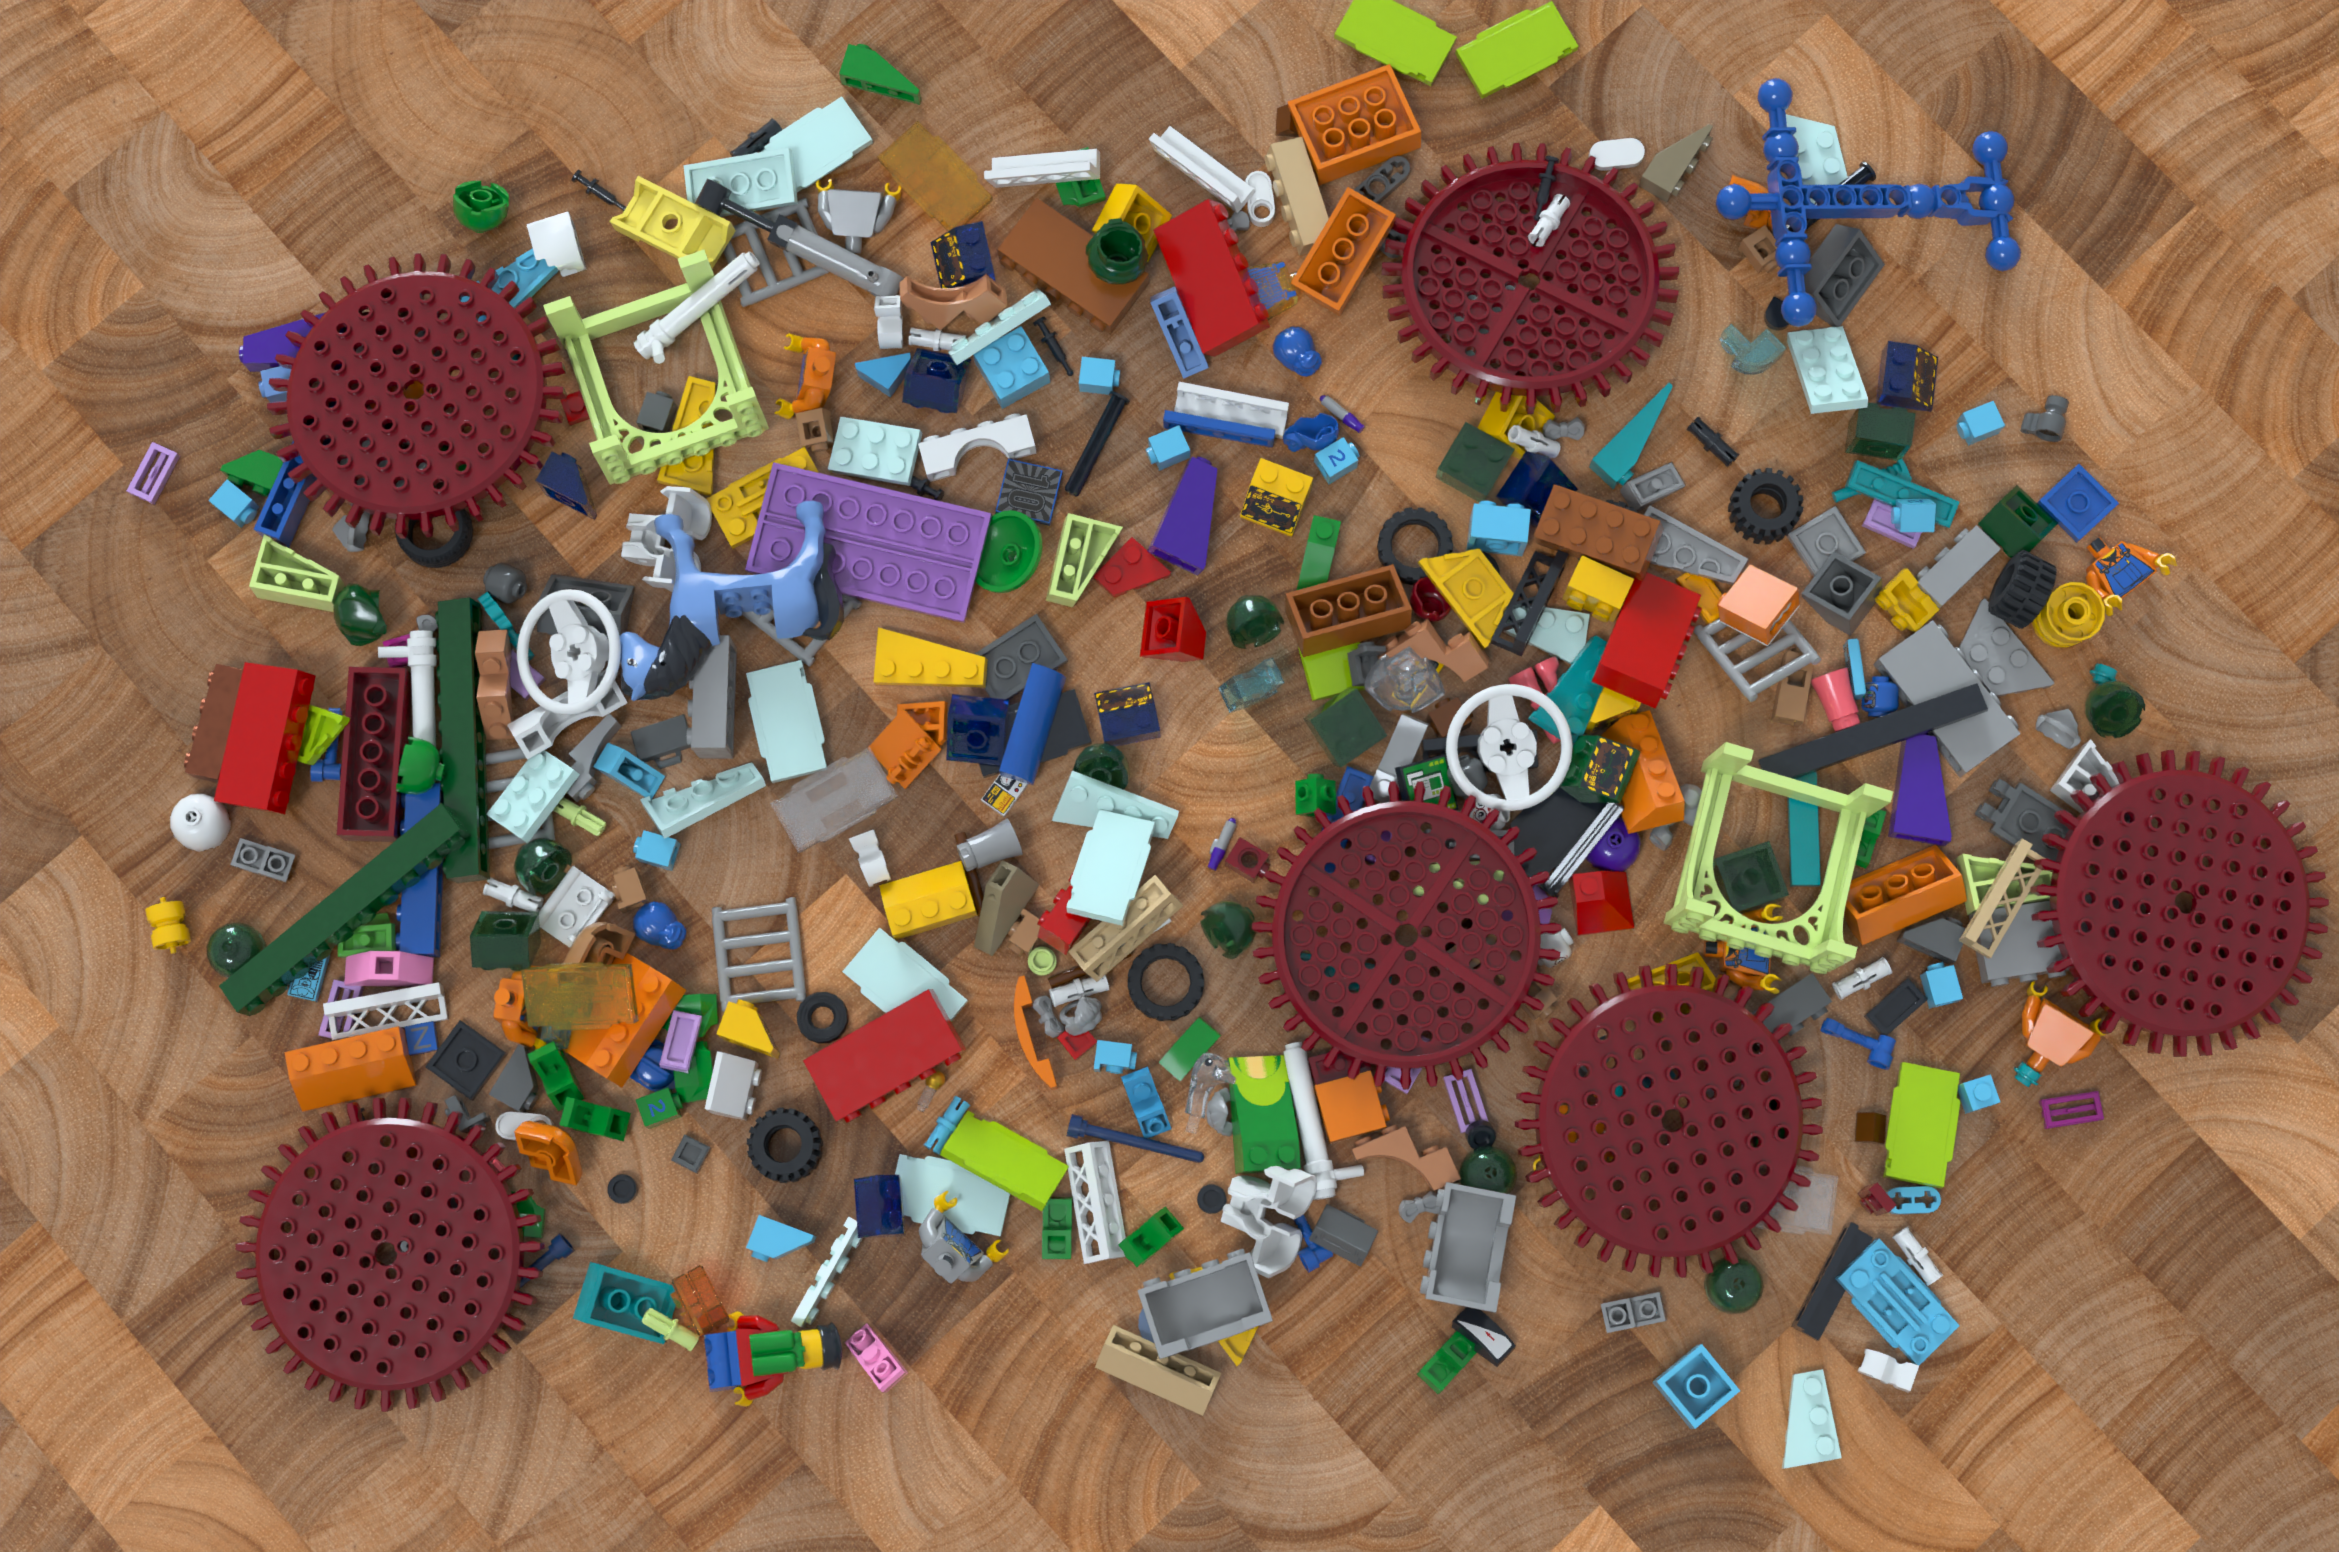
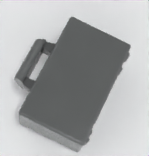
(661, 740)
(1344, 1234)

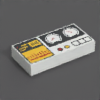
(1003, 794)

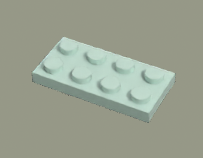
(755, 179)
(1827, 370)

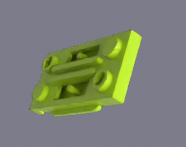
(1396, 37)
(1516, 49)
(1922, 1125)
(1005, 1160)

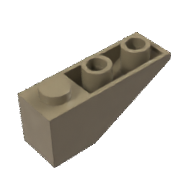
(1669, 166)
(1002, 903)

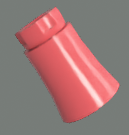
(1837, 699)

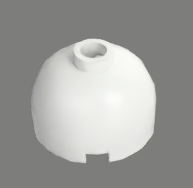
(200, 822)

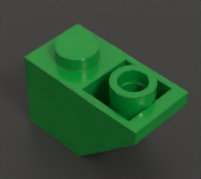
(255, 470)

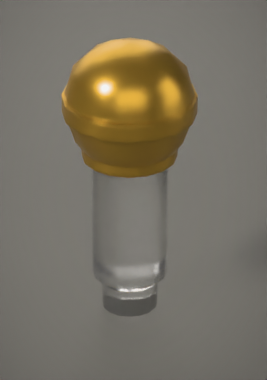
(932, 1084)

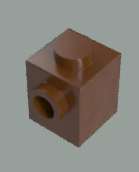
(1443, 715)

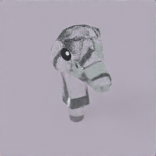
(1206, 1074)

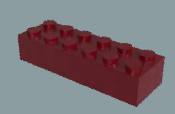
(372, 753)

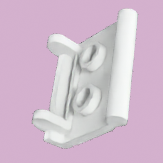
(573, 906)

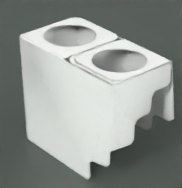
(557, 243)

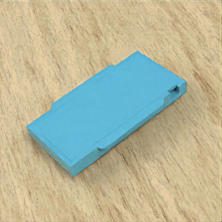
(1896, 1302)

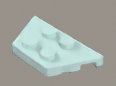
(1818, 152)

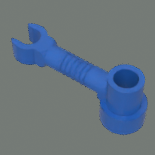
(328, 768)
(1880, 1049)
(1313, 1254)

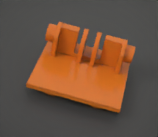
(904, 749)

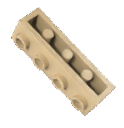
(1298, 192)
(1171, 1378)

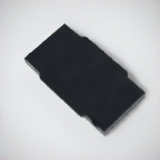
(1066, 733)
(1552, 829)

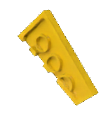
(694, 471)
(923, 663)

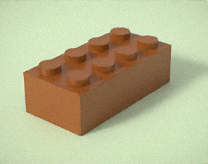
(1598, 531)
(1348, 610)

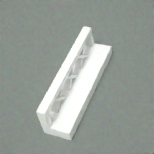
(1044, 168)
(1202, 168)
(1232, 407)
(385, 1000)
(1101, 1200)

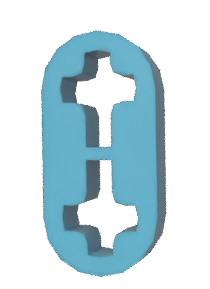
(1912, 1193)

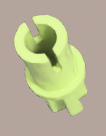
(580, 816)
(670, 1329)

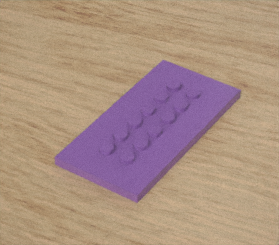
(885, 541)

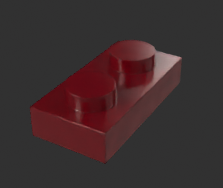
(1339, 1070)
(1876, 1200)

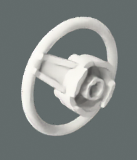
(576, 651)
(1511, 768)

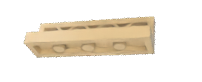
(1995, 893)
(1105, 939)

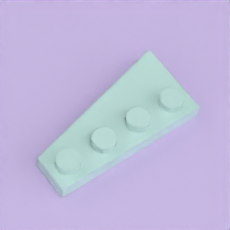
(1002, 324)
(1086, 795)
(685, 807)
(807, 1309)

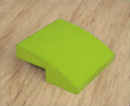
(1329, 672)

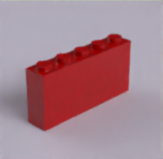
(1212, 277)
(1648, 640)
(265, 738)
(885, 1056)

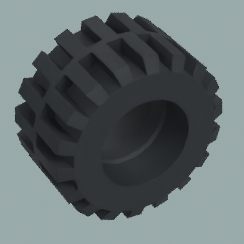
(1775, 486)
(2022, 589)
(767, 1127)

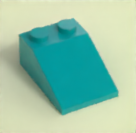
(621, 1299)

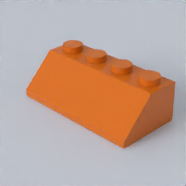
(1344, 251)
(1652, 791)
(1902, 894)
(351, 1068)

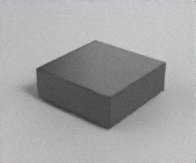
(691, 1154)

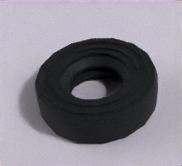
(809, 1005)

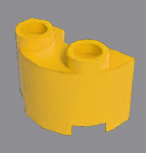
(1906, 602)

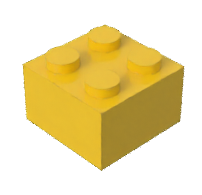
(1597, 589)

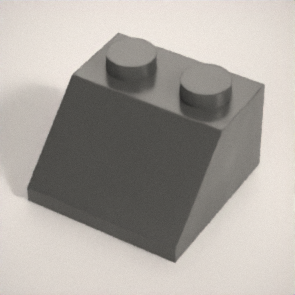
(1843, 592)

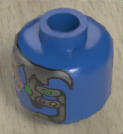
(1880, 697)

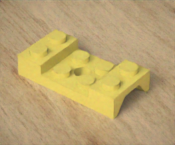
(696, 227)

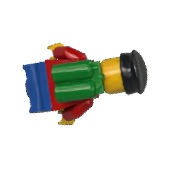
(759, 1355)

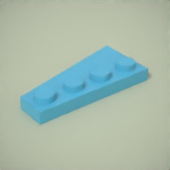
(526, 273)

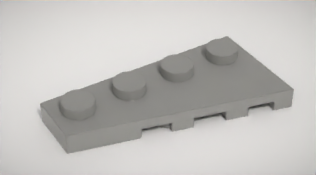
(1693, 552)

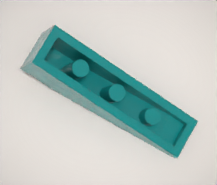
(1620, 455)

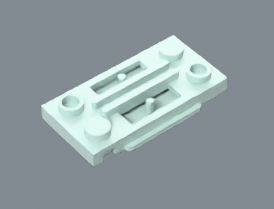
(821, 141)
(786, 721)
(1110, 867)
(896, 973)
(979, 1203)

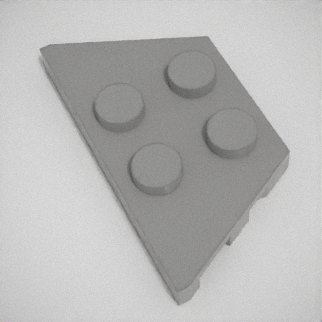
(2000, 656)

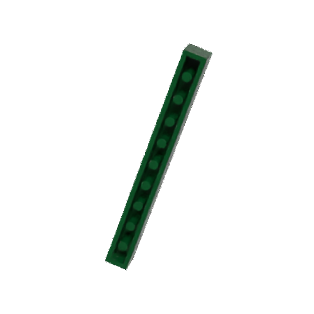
(463, 736)
(345, 910)

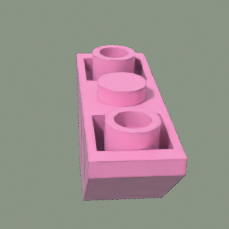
(388, 969)
(876, 1358)

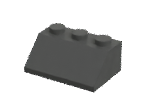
(1841, 273)
(614, 596)

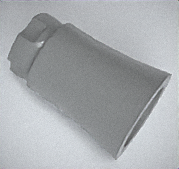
(990, 846)

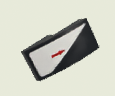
(1487, 1336)

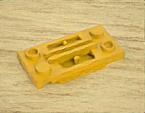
(741, 502)

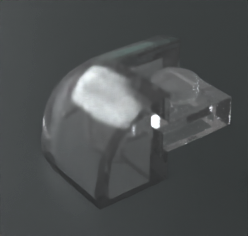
(1404, 682)

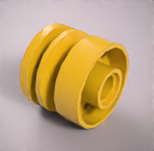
(2070, 615)

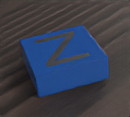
(422, 1038)

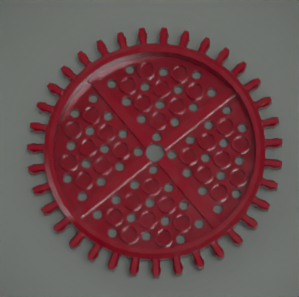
(1515, 183)
(418, 495)
(1511, 894)
(2086, 951)
(1563, 1084)
(498, 1230)

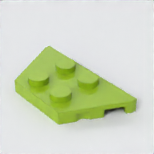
(319, 732)

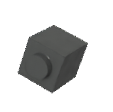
(657, 413)

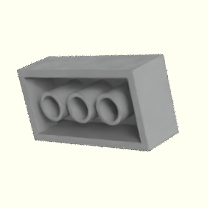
(714, 703)

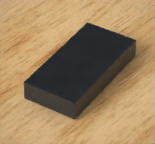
(1895, 1007)

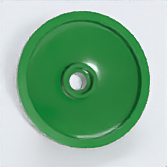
(1009, 536)

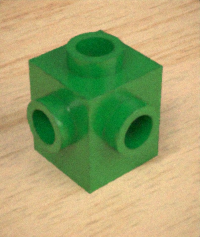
(1313, 794)

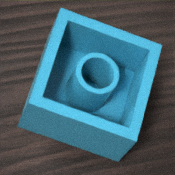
(1012, 367)
(1498, 528)
(1696, 1386)

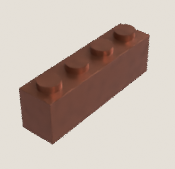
(214, 725)

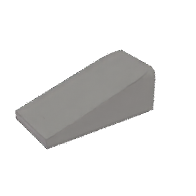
(1652, 487)

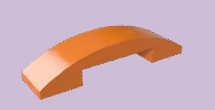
(1022, 1001)

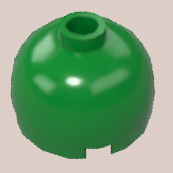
(480, 206)
(419, 767)

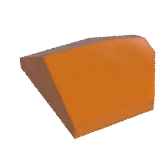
(930, 717)

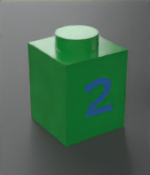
(659, 1107)

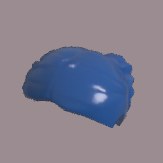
(1297, 351)
(1311, 433)
(658, 926)

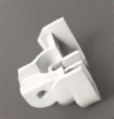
(648, 547)
(1289, 1195)

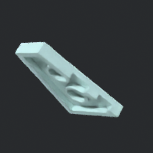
(1557, 633)
(1811, 1425)

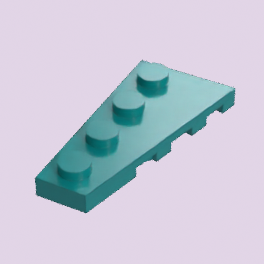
(1575, 692)

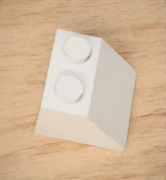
(733, 1086)

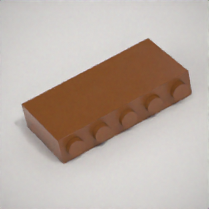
(1052, 255)

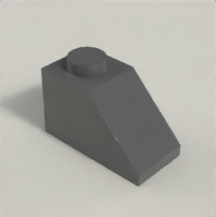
(1936, 939)
(517, 1082)

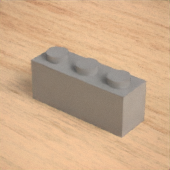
(1957, 565)

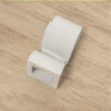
(889, 321)
(870, 857)
(1888, 1370)

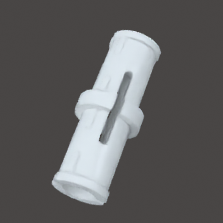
(1549, 220)
(933, 339)
(1534, 441)
(513, 895)
(1862, 978)
(1077, 989)
(1917, 1256)

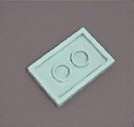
(875, 451)
(533, 795)

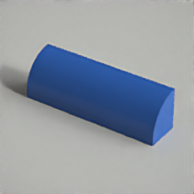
(1032, 724)

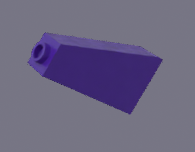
(261, 347)
(1186, 523)
(1919, 794)

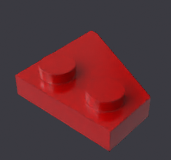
(1130, 569)

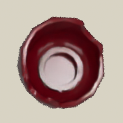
(1428, 601)

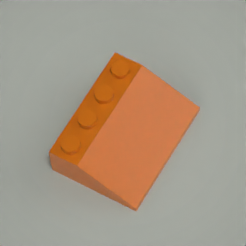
(1355, 124)
(620, 1048)

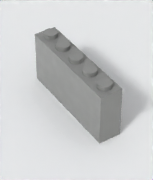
(1930, 667)
(2018, 950)

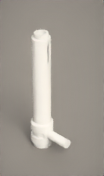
(663, 332)
(422, 664)
(1310, 1125)

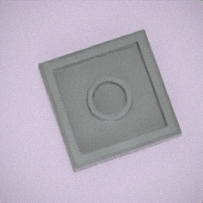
(1821, 537)

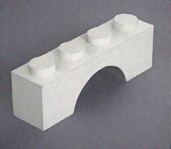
(1009, 436)
(540, 727)

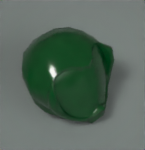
(1115, 243)
(359, 615)

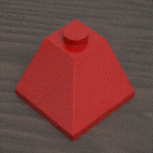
(1172, 631)
(1601, 902)

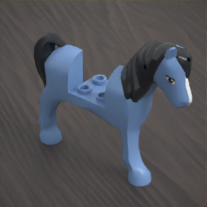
(797, 595)

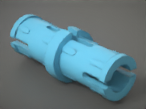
(946, 1125)

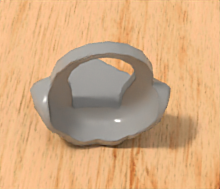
(352, 538)
(2060, 727)
(1086, 1015)
(1218, 1112)

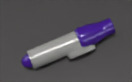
(1346, 417)
(1220, 845)

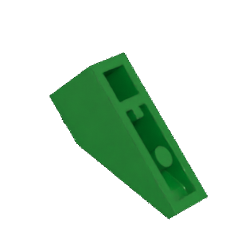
(871, 72)
(1319, 552)

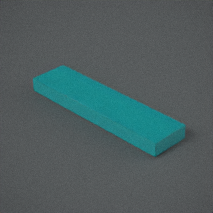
(1888, 487)
(1804, 839)

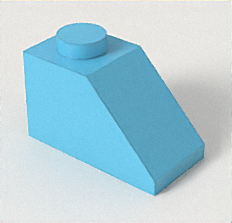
(629, 770)
(776, 1239)

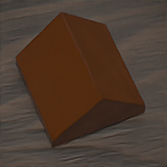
(1284, 123)
(1870, 1127)

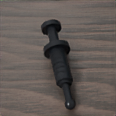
(1545, 185)
(595, 188)
(1053, 344)
(922, 487)

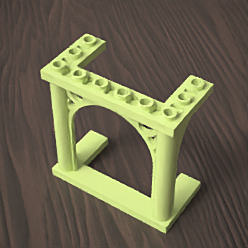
(608, 450)
(1691, 913)

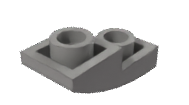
(262, 860)
(1633, 1312)

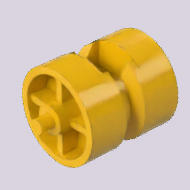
(167, 920)

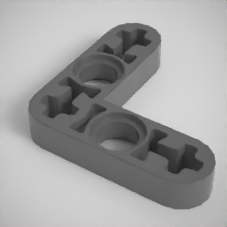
(1397, 180)

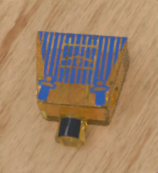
(1274, 287)

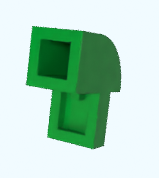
(556, 1074)
(595, 1119)
(1151, 1237)

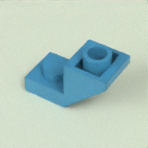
(1146, 1102)

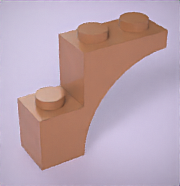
(939, 306)
(1461, 654)
(494, 687)
(1396, 1144)

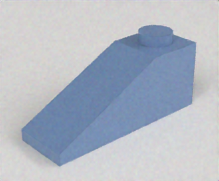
(1178, 332)

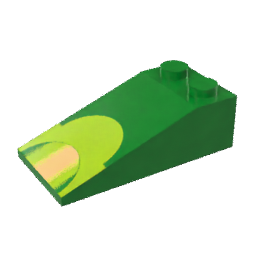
(1262, 1115)

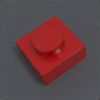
(574, 408)
(1078, 1044)

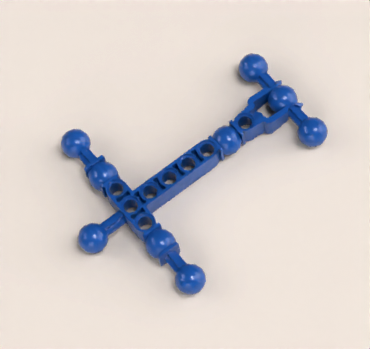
(1914, 200)

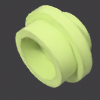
(1042, 961)

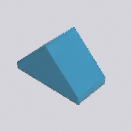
(885, 372)

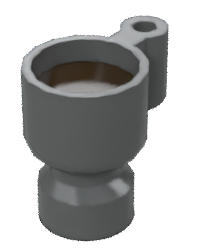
(2049, 424)

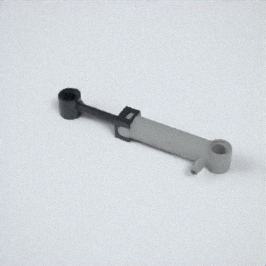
(806, 244)

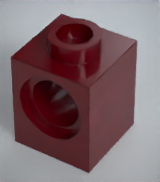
(1242, 849)

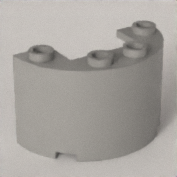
(1467, 1247)
(1204, 1304)

